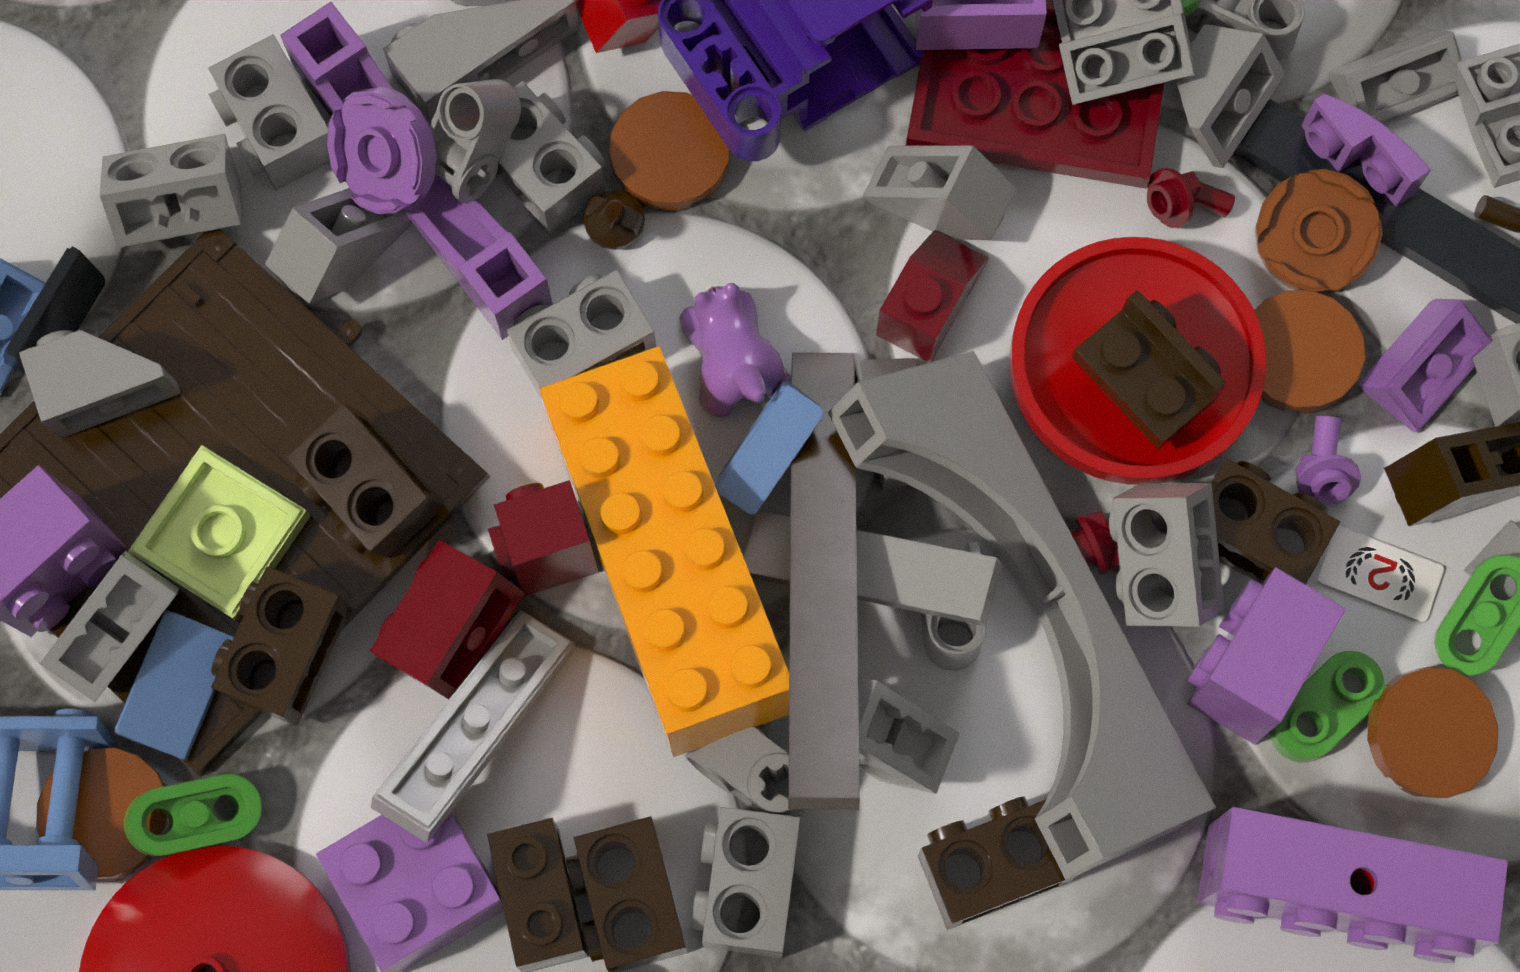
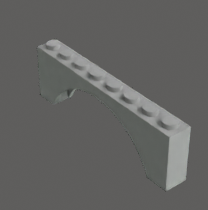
(1120, 760)

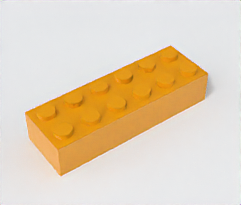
(668, 551)

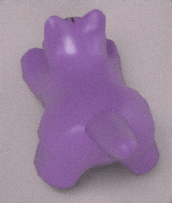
(734, 355)

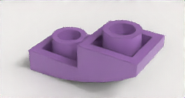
(1349, 134)

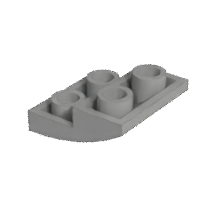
(1121, 45)
(1491, 106)

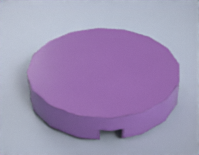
(382, 150)

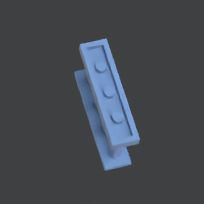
(57, 858)

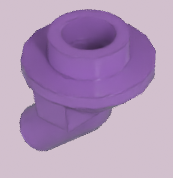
(1326, 469)

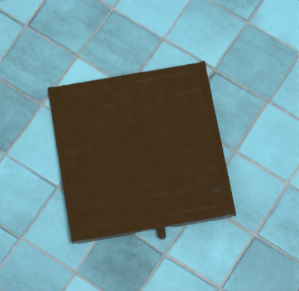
(252, 388)

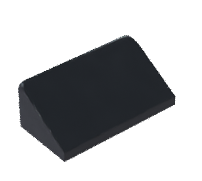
(59, 305)

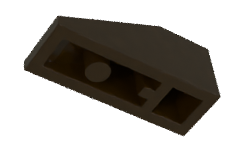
(1457, 474)

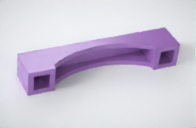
(463, 235)

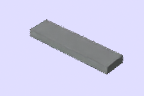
(891, 571)
(472, 726)

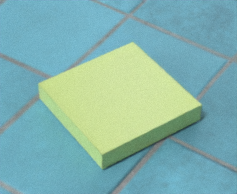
(218, 531)

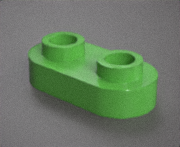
(1480, 611)
(1329, 705)
(191, 814)

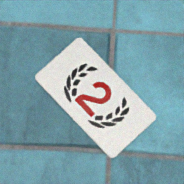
(1381, 574)

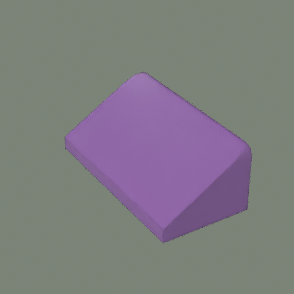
(1426, 362)

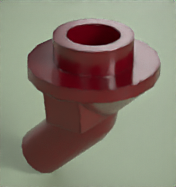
(1174, 194)
(1096, 542)

